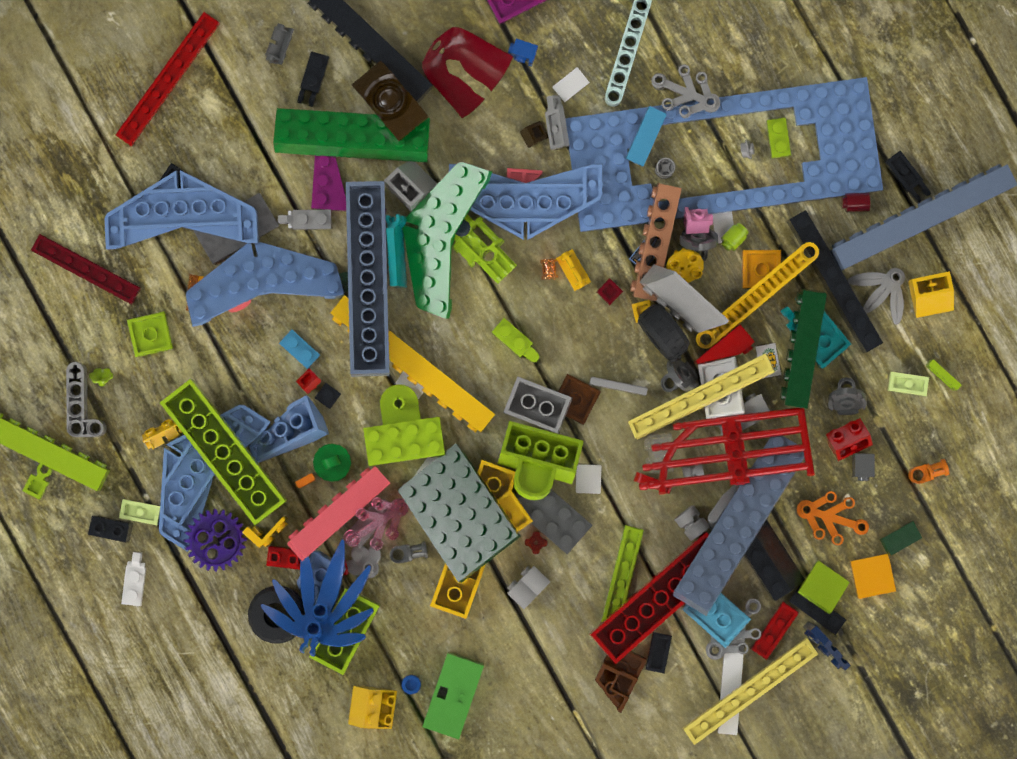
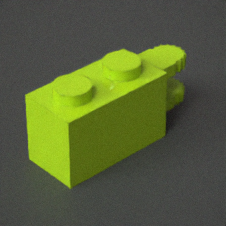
(515, 340)

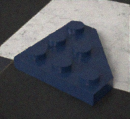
(825, 647)

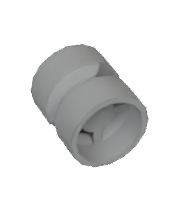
(692, 522)

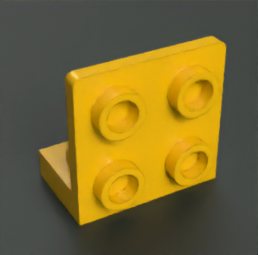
(255, 533)

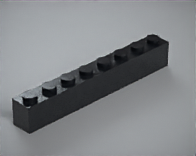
(372, 44)
(835, 283)

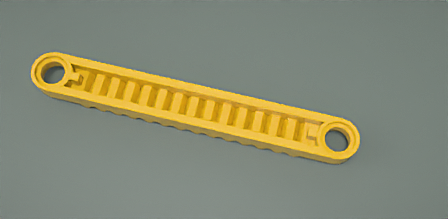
(760, 293)

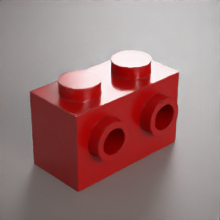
(849, 439)

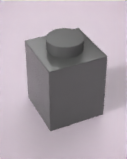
(863, 466)

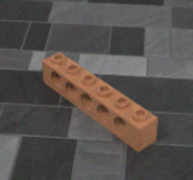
(672, 195)

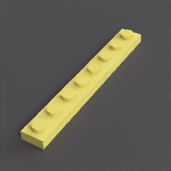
(701, 396)
(750, 691)

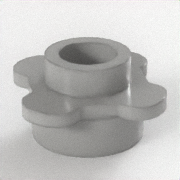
(747, 149)

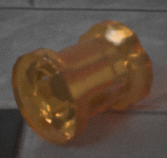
(549, 269)

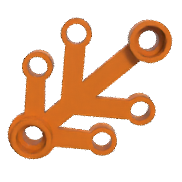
(828, 517)

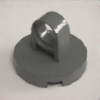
(699, 242)
(682, 374)
(847, 400)

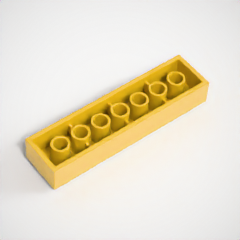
(458, 597)

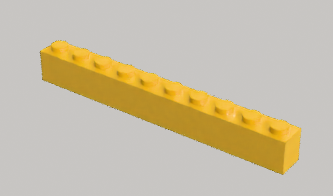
(428, 376)

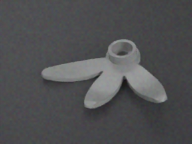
(888, 285)

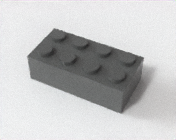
(556, 520)

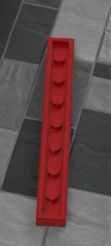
(167, 79)

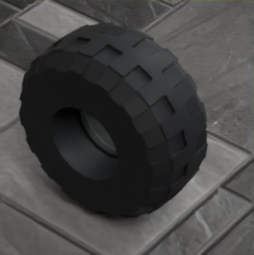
(663, 331)
(259, 622)

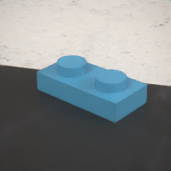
(299, 349)

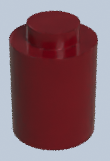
(856, 202)

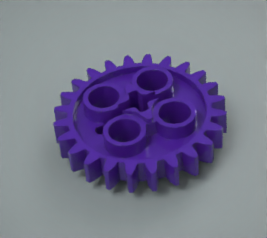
(223, 555)

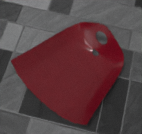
(478, 59)

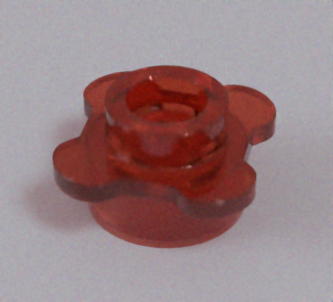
(541, 542)

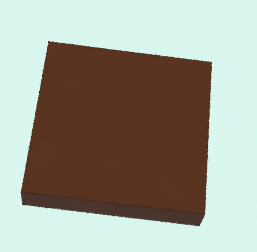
(583, 397)

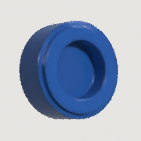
(411, 684)

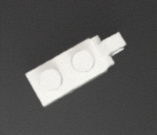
(134, 581)

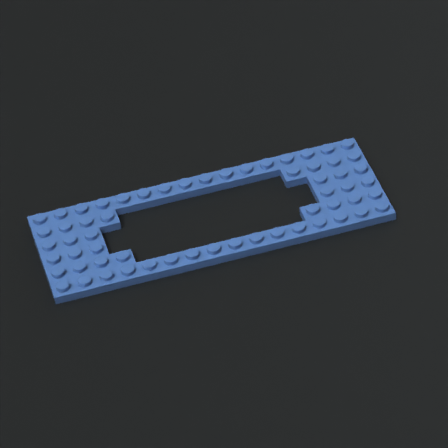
(843, 137)

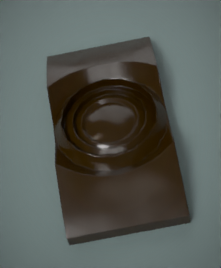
(390, 100)

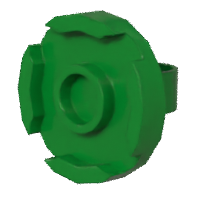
(332, 462)

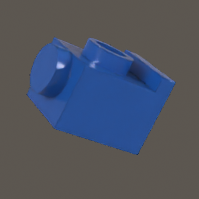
(523, 51)

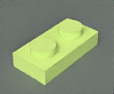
(908, 384)
(140, 512)

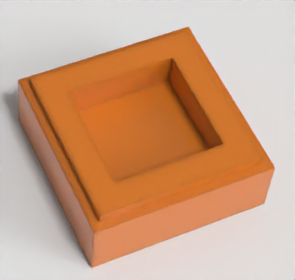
(306, 480)

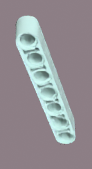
(630, 52)

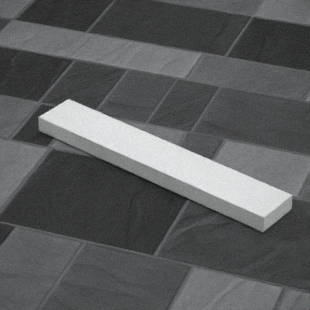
(730, 681)

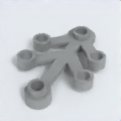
(688, 93)
(743, 634)

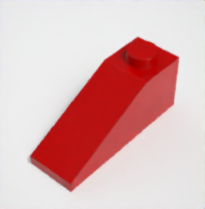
(733, 344)

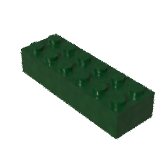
(804, 348)

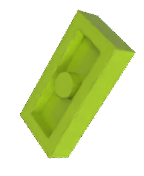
(778, 138)

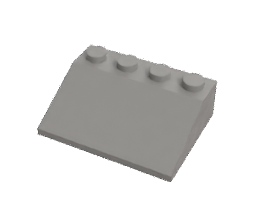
(681, 299)

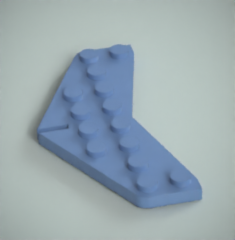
(538, 202)
(168, 207)
(248, 276)
(189, 478)

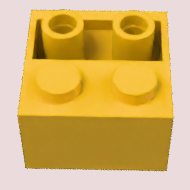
(932, 294)
(372, 707)

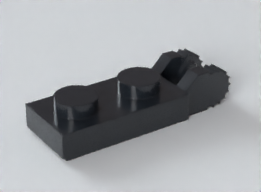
(313, 77)
(907, 175)

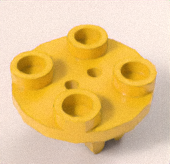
(687, 264)

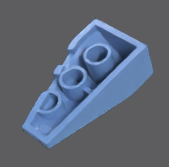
(294, 429)

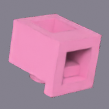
(697, 221)

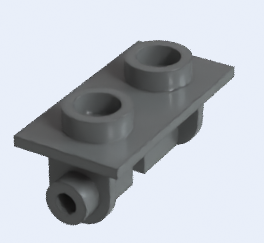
(277, 52)

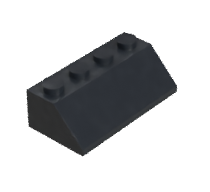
(773, 563)

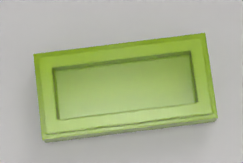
(943, 375)

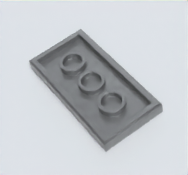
(221, 247)

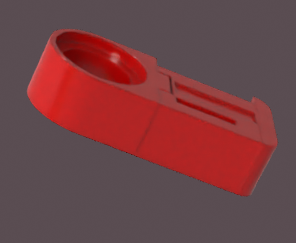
(640, 478)

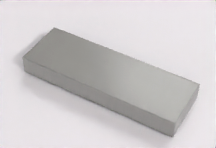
(618, 386)

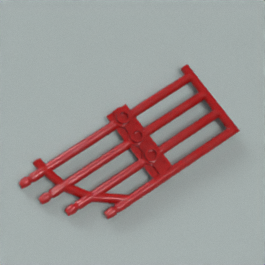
(735, 450)

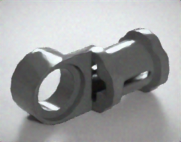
(408, 552)

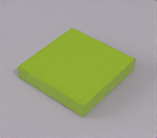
(150, 334)
(823, 587)

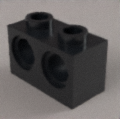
(110, 528)

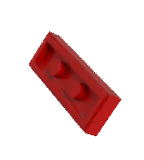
(774, 630)

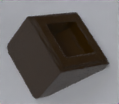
(534, 134)

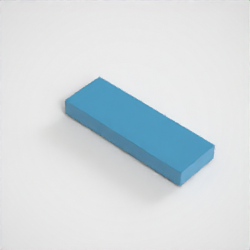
(646, 136)

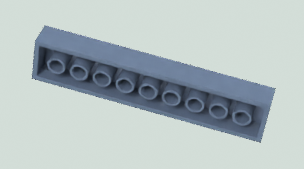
(927, 215)
(367, 278)
(735, 531)

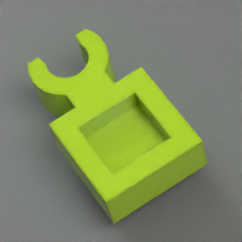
(37, 485)

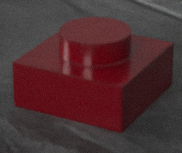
(609, 291)

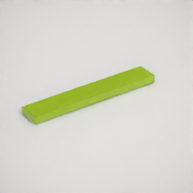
(623, 569)

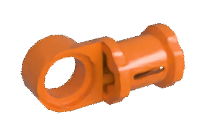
(928, 471)

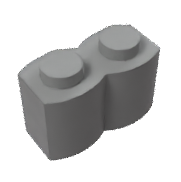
(528, 586)

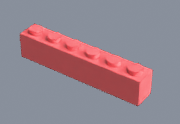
(338, 513)

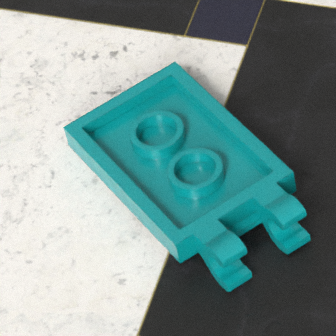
(396, 251)
(831, 340)

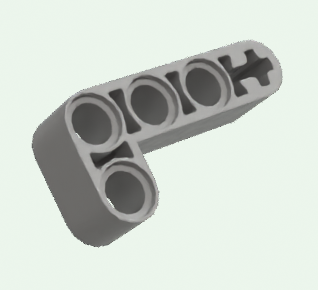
(81, 399)

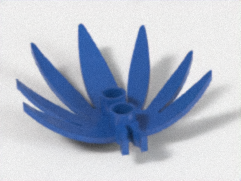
(319, 620)

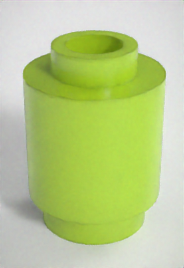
(734, 237)

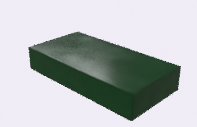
(901, 538)

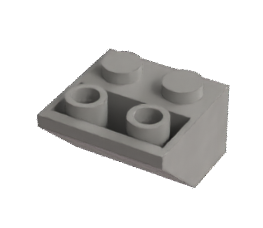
(410, 184)

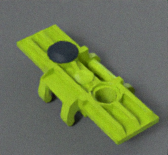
(475, 250)

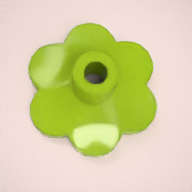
(101, 376)

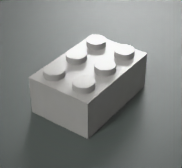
(538, 405)

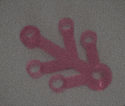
(379, 522)

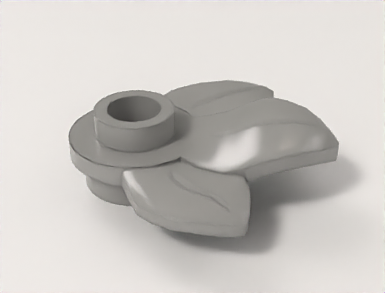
(362, 558)

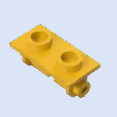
(573, 269)
(153, 436)

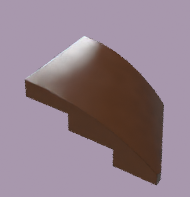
(620, 678)

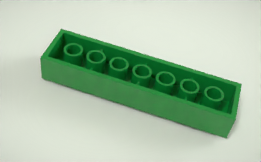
(346, 136)

